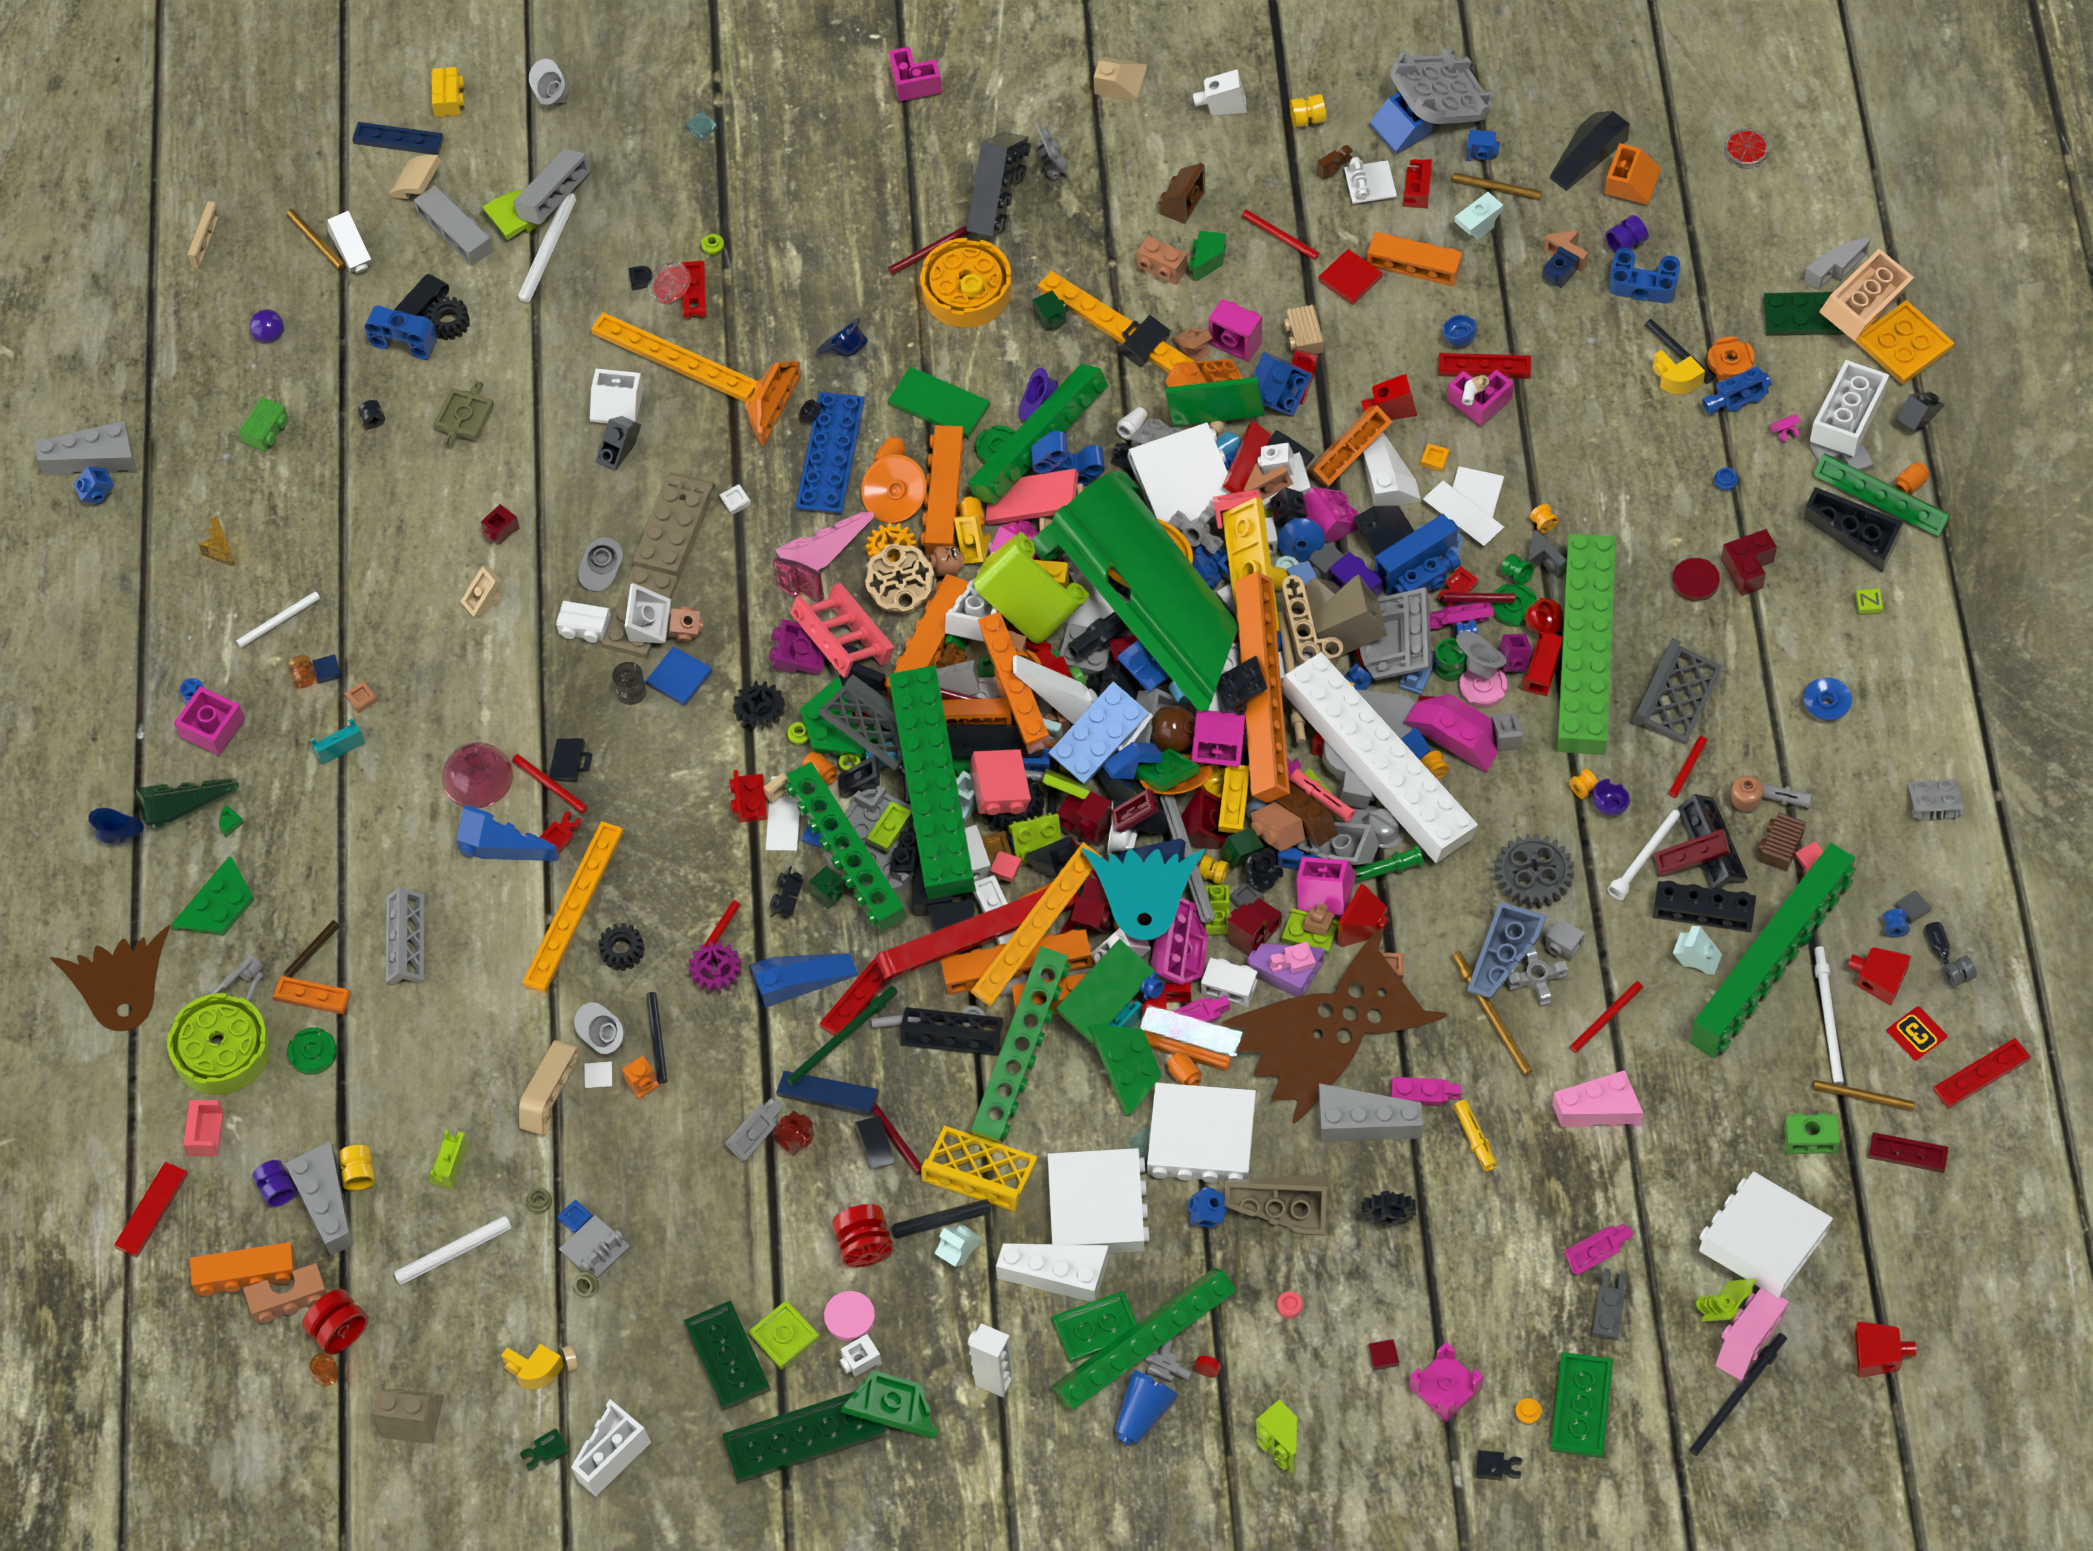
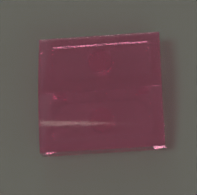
(797, 577)

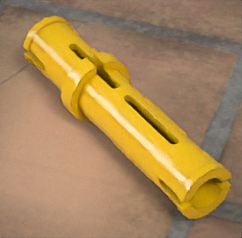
(1479, 1144)

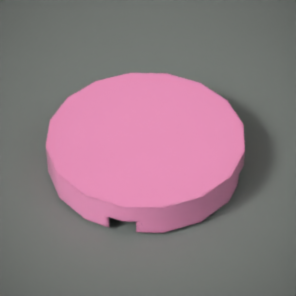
(1483, 692)
(849, 1315)

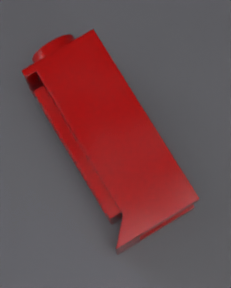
(1543, 664)

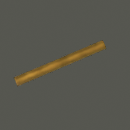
(1498, 186)
(318, 242)
(1864, 1095)

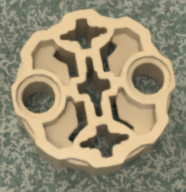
(919, 594)

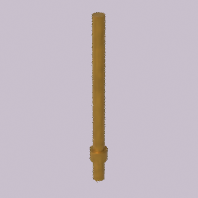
(1466, 972)

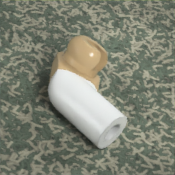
(1473, 387)

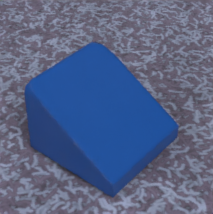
(1416, 743)

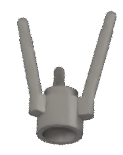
(247, 970)

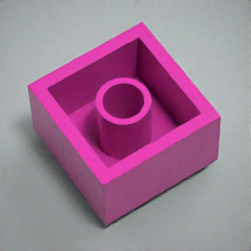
(1235, 330)
(209, 720)

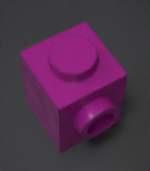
(1516, 651)

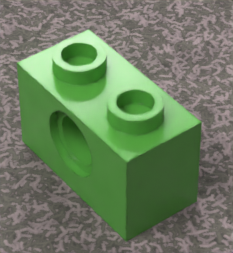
(1800, 1142)

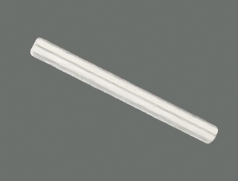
(546, 248)

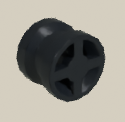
(371, 414)

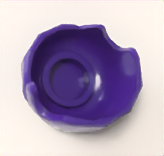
(266, 326)
(1610, 798)

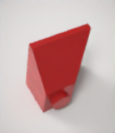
(1362, 917)

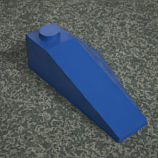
(489, 839)
(794, 976)

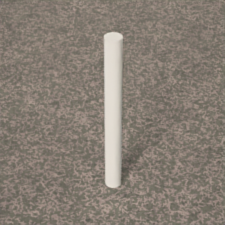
(278, 619)

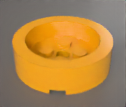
(942, 280)

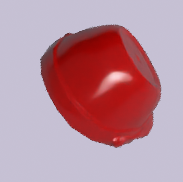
(1544, 616)

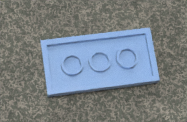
(1098, 733)

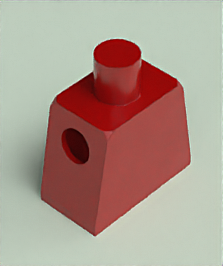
(1393, 398)
(1881, 972)
(1880, 1349)

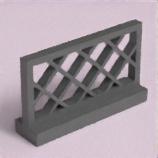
(1657, 689)
(874, 705)

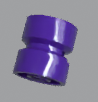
(1627, 234)
(274, 1184)

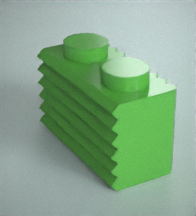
(263, 424)

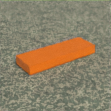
(312, 995)

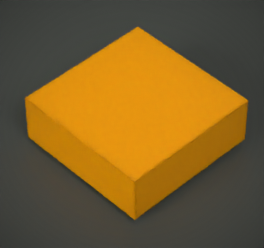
(1434, 457)

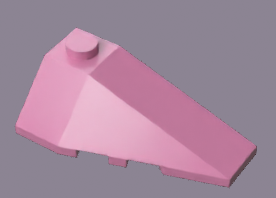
(827, 544)

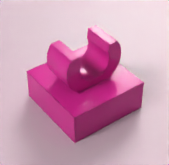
(1784, 425)

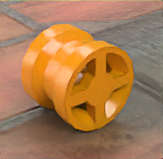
(1544, 518)
(1434, 763)
(1583, 783)

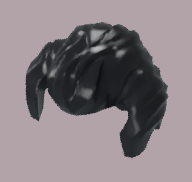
(1261, 869)

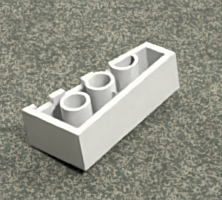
(968, 608)
(1058, 1269)

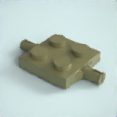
(463, 414)

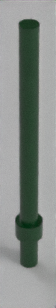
(876, 1005)

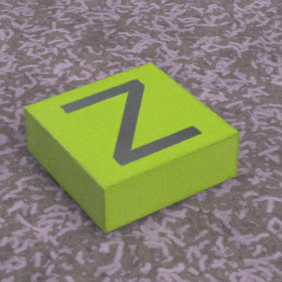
(1869, 601)

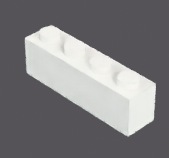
(991, 1359)

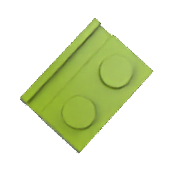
(1296, 935)

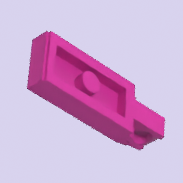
(1478, 611)
(1206, 1009)
(1427, 1091)
(1597, 1247)

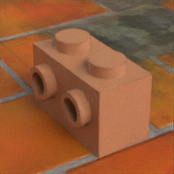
(1162, 260)
(1277, 826)

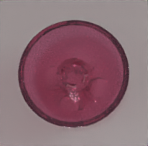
(477, 775)

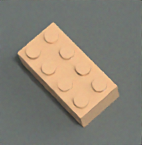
(1866, 294)

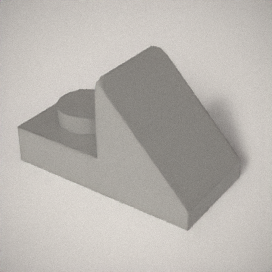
(1508, 731)

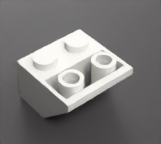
(615, 395)

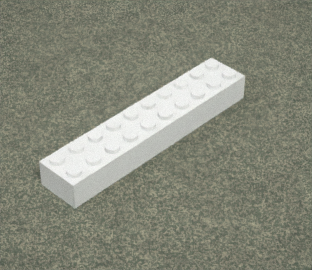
(1378, 757)

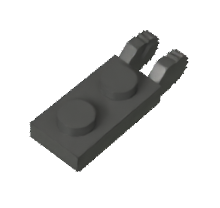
(1609, 1307)

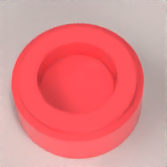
(1289, 1305)

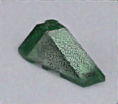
(165, 804)

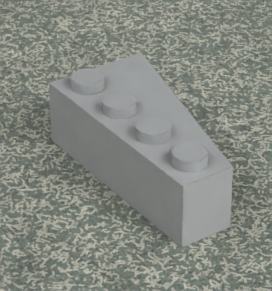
(99, 447)
(1366, 1116)
(321, 1191)

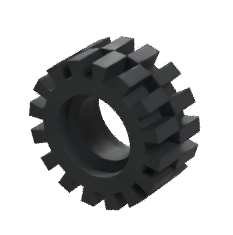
(448, 307)
(621, 934)

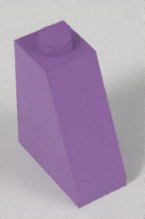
(1295, 983)

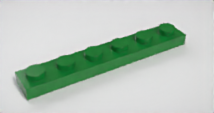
(1882, 494)

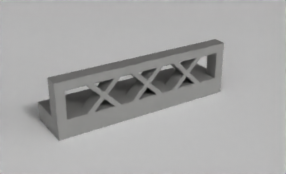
(396, 936)

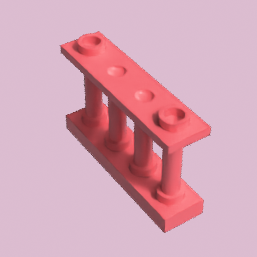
(854, 617)

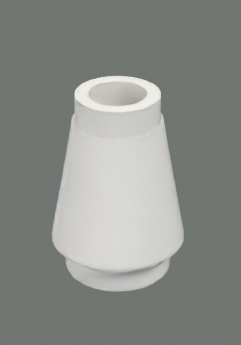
(1131, 423)

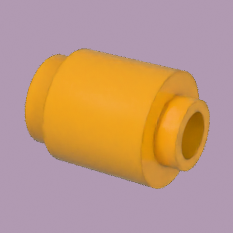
(972, 506)

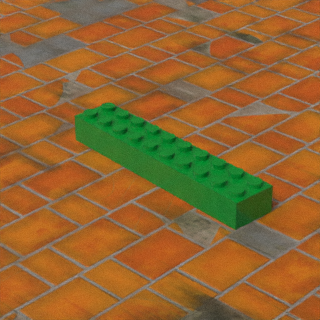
(932, 782)
(1772, 951)

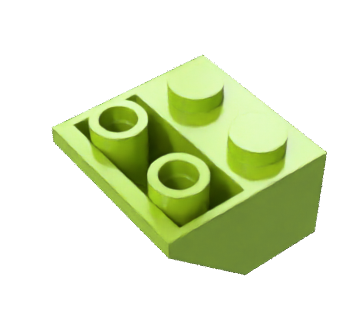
(1278, 1435)

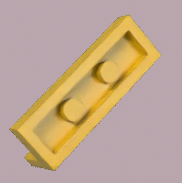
(1234, 799)

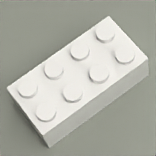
(1849, 408)

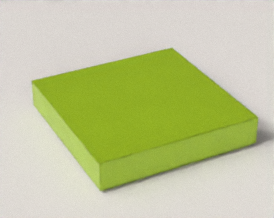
(1066, 784)
(783, 1335)

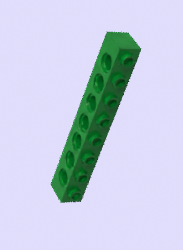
(808, 779)
(1046, 961)

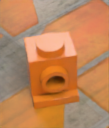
(640, 1077)

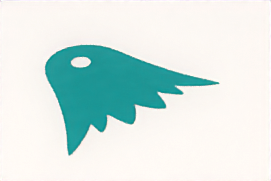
(1143, 888)

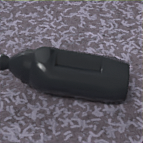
(1938, 940)

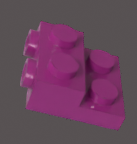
(794, 649)

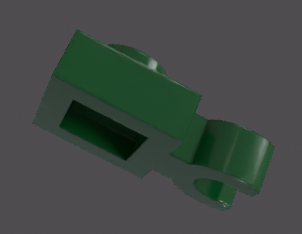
(548, 1447)

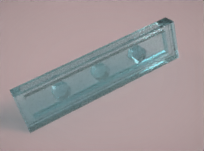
(1191, 1030)

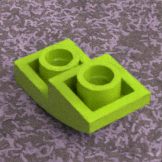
(1220, 904)

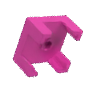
(1446, 1383)

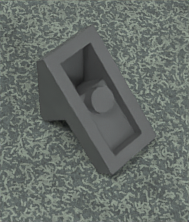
(1545, 553)

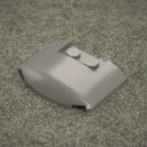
(1407, 638)

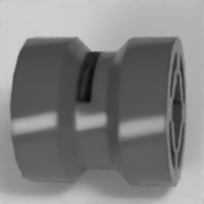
(1959, 971)

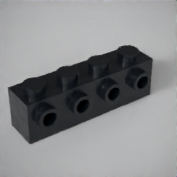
(1704, 906)

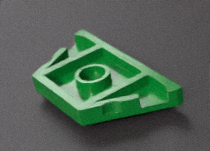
(823, 734)
(217, 903)
(1127, 1062)
(892, 1403)

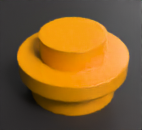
(1528, 1411)

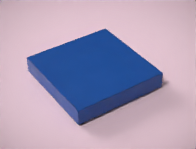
(679, 676)

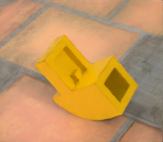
(1679, 377)
(537, 1370)

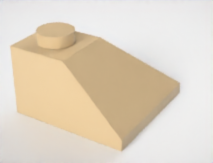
(1119, 78)

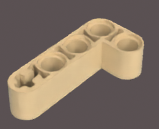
(1304, 622)
(546, 1086)

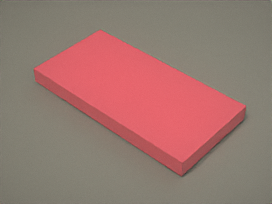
(1034, 497)

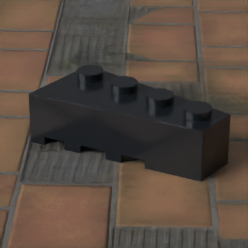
(1854, 526)

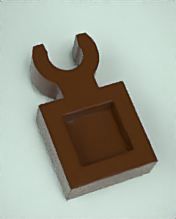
(1331, 163)

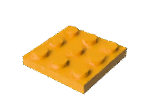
(1905, 342)

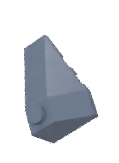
(1506, 944)

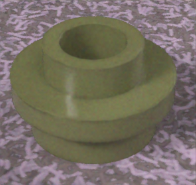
(536, 1194)
(581, 1286)

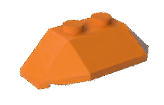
(771, 397)

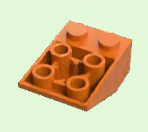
(1202, 372)

